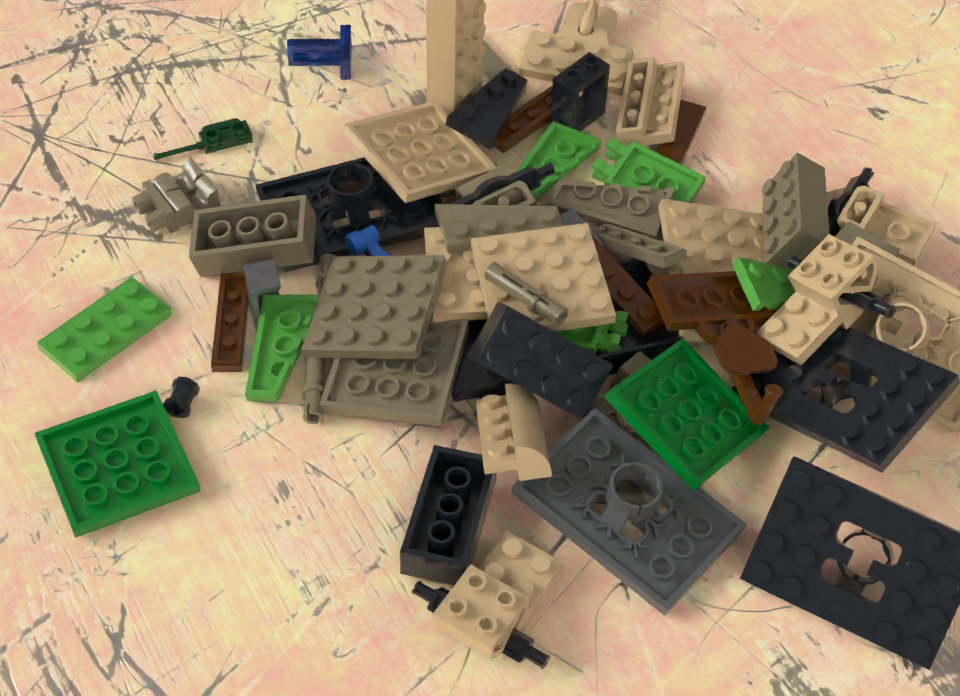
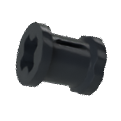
(181, 397)

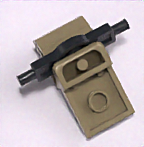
(503, 187)

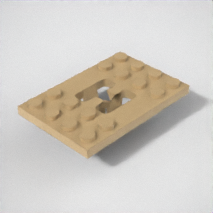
(926, 297)

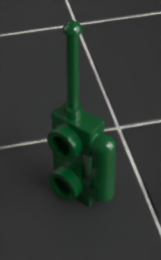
(216, 138)

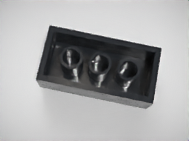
(540, 360)
(447, 516)

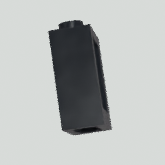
(586, 74)

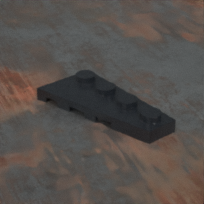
(489, 108)

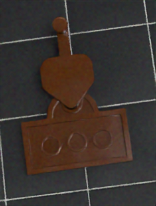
(724, 319)

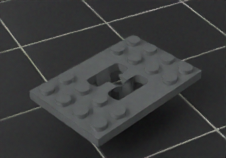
(674, 546)

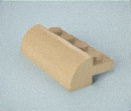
(650, 102)
(513, 434)

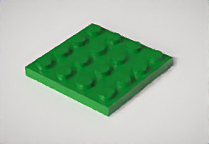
(686, 413)
(116, 463)

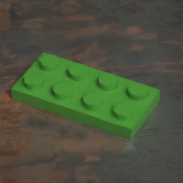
(104, 329)

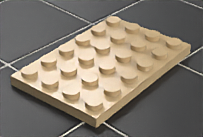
(711, 238)

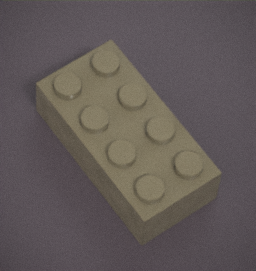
(794, 211)
(253, 233)

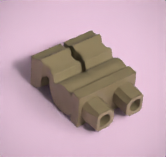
(176, 199)

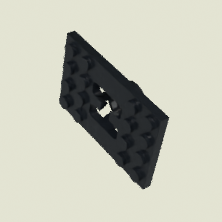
(397, 224)
(883, 413)
(803, 533)

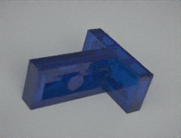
(323, 52)

